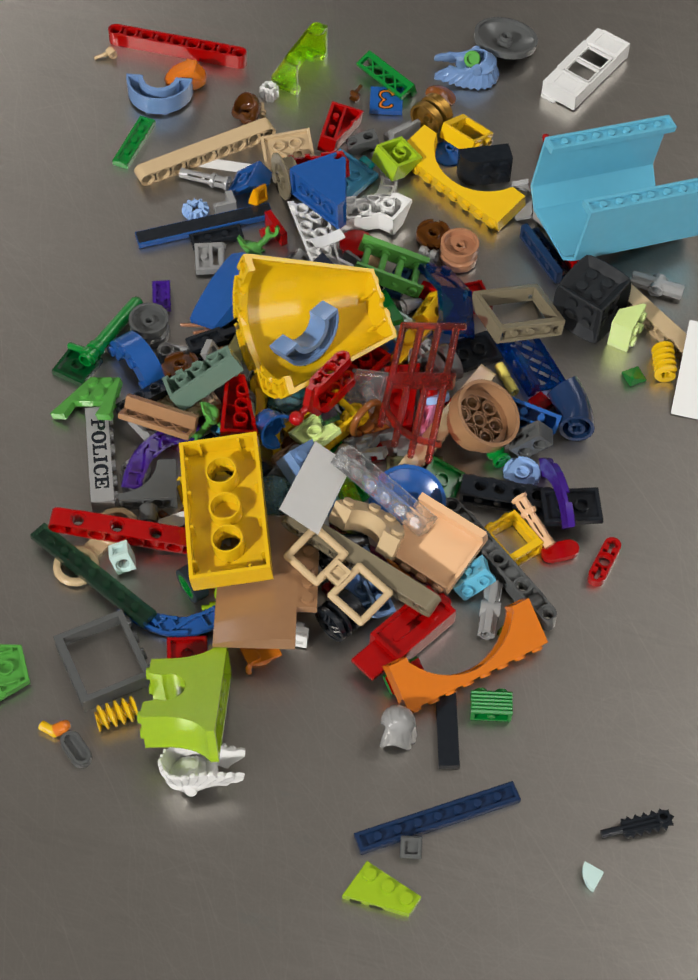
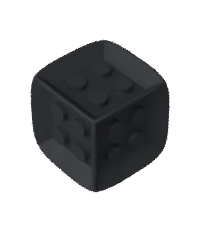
(591, 297)

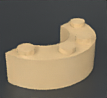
(371, 521)

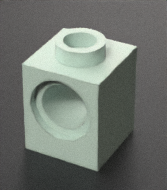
(122, 557)

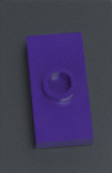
(162, 293)

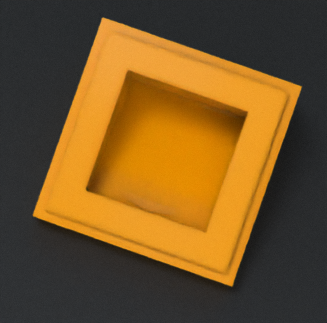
(258, 195)

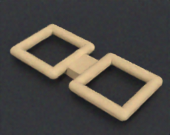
(339, 575)

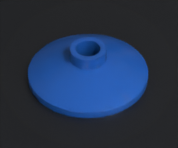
(446, 154)

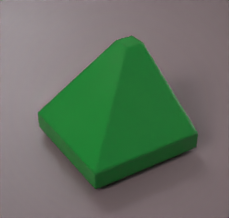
(634, 376)

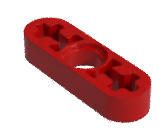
(605, 569)

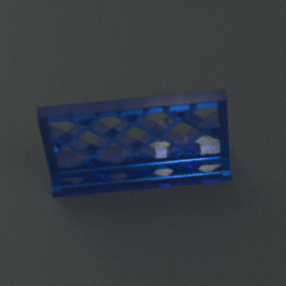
(521, 366)

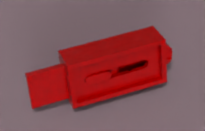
(403, 636)

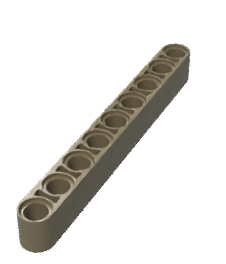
(403, 586)

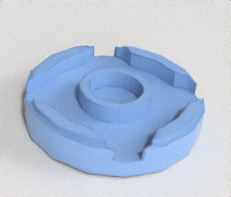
(522, 470)

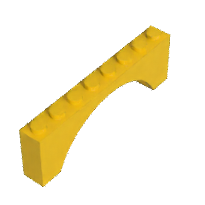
(491, 207)

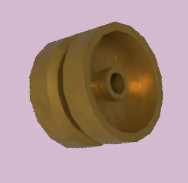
(432, 111)

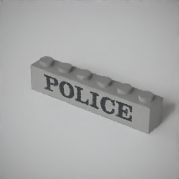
(100, 462)

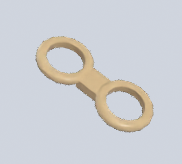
(93, 549)

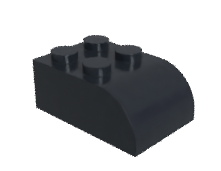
(485, 164)

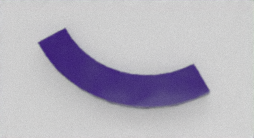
(144, 454)
(558, 481)

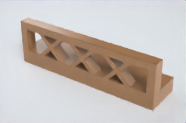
(159, 417)

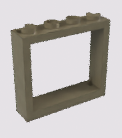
(549, 326)

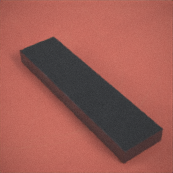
(447, 732)

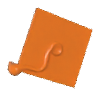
(258, 657)

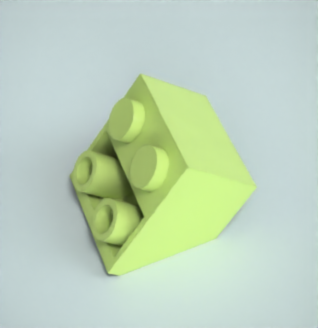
(626, 326)

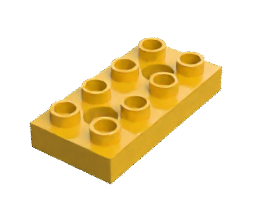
(225, 511)

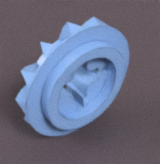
(187, 210)

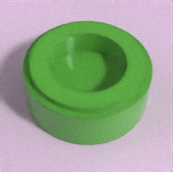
(472, 58)

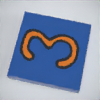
(385, 102)

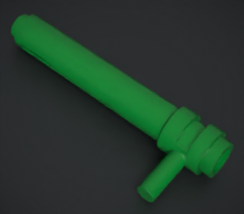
(96, 348)

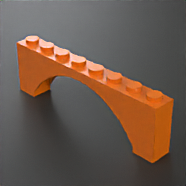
(518, 636)

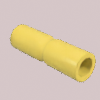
(508, 381)

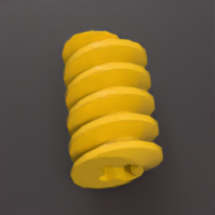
(664, 361)
(116, 713)

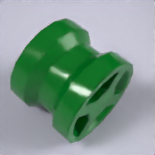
(499, 458)

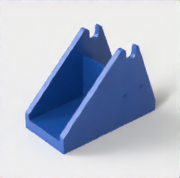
(322, 187)

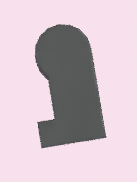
(362, 142)

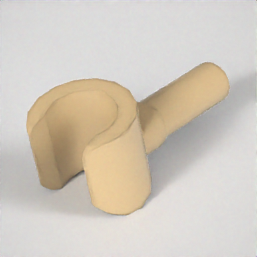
(110, 51)

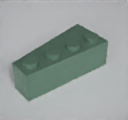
(202, 378)

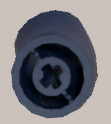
(575, 408)

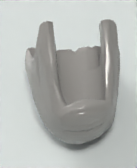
(399, 727)

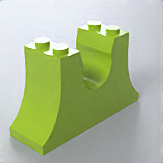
(187, 702)

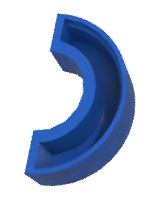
(138, 357)

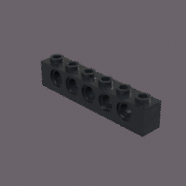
(489, 496)

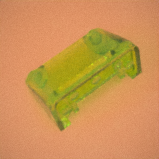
(308, 47)

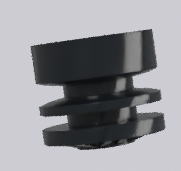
(335, 621)

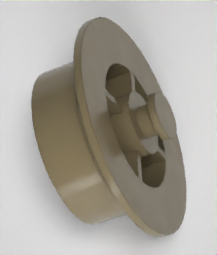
(281, 174)

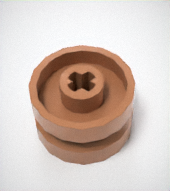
(459, 250)

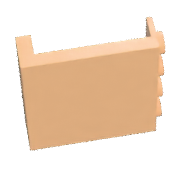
(444, 551)

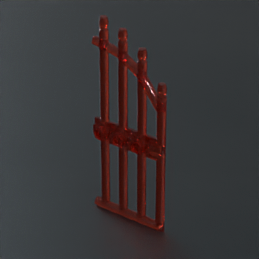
(419, 380)

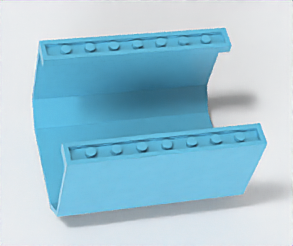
(601, 192)

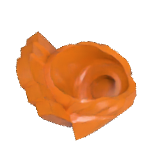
(187, 69)

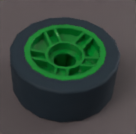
(183, 578)

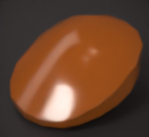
(443, 91)

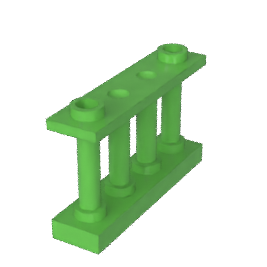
(396, 255)

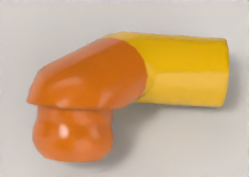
(56, 729)

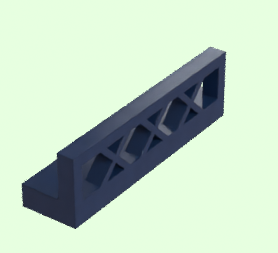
(546, 259)

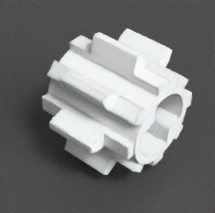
(269, 91)

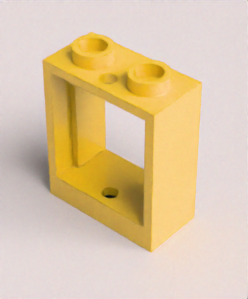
(465, 133)
(514, 519)

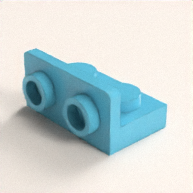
(474, 579)

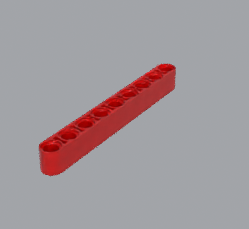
(177, 46)

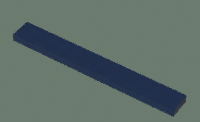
(437, 817)

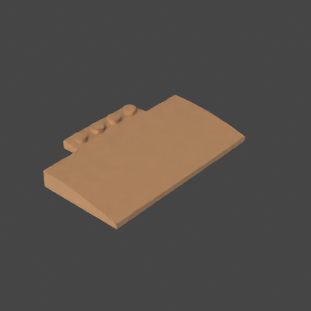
(266, 610)

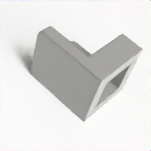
(224, 206)

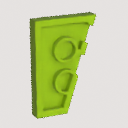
(379, 889)

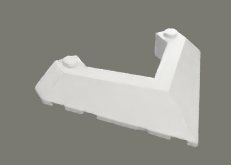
(361, 214)

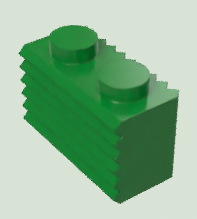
(491, 705)

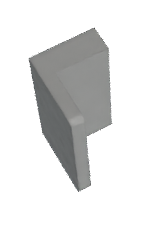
(405, 130)

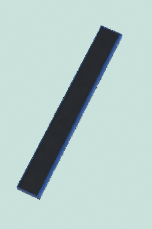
(182, 229)

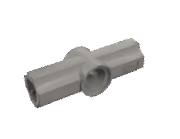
(657, 285)
(490, 610)

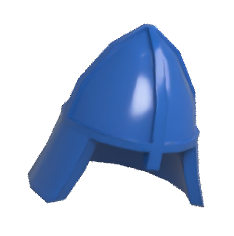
(269, 425)

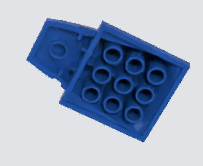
(216, 304)

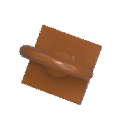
(371, 424)

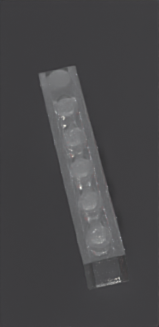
(384, 490)

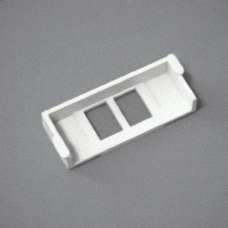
(573, 89)

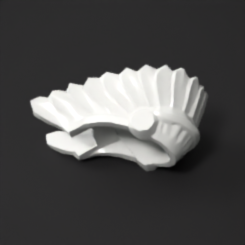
(193, 772)

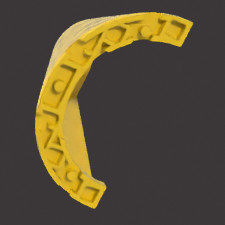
(275, 299)

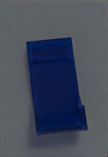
(454, 297)

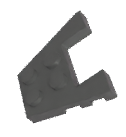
(368, 443)

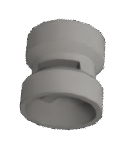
(432, 254)

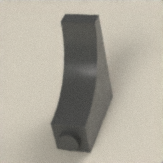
(159, 489)

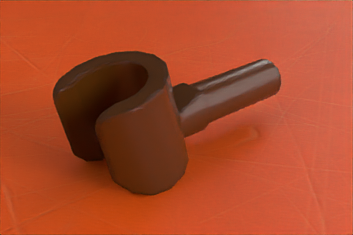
(355, 96)

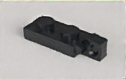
(220, 337)

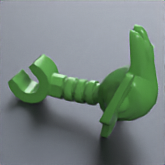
(256, 247)
(212, 417)

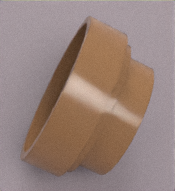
(482, 417)

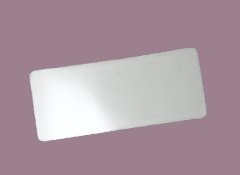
(328, 239)

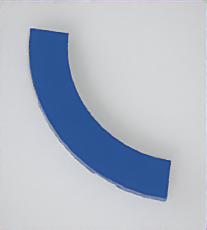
(181, 626)

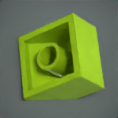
(396, 158)

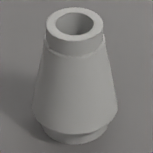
(408, 305)

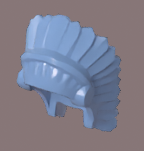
(478, 76)

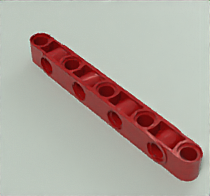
(135, 531)

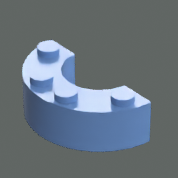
(159, 100)
(313, 341)

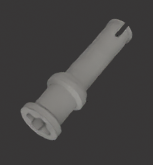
(213, 178)

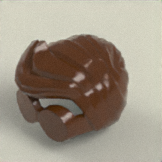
(246, 108)

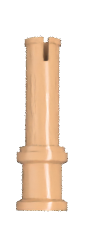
(529, 513)

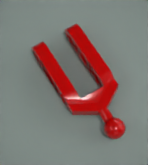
(318, 393)

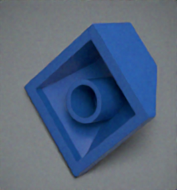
(250, 178)

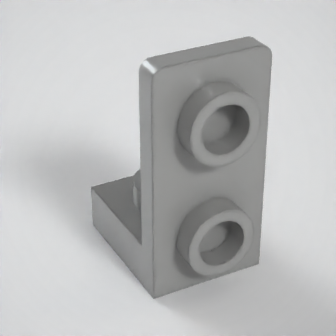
(524, 187)

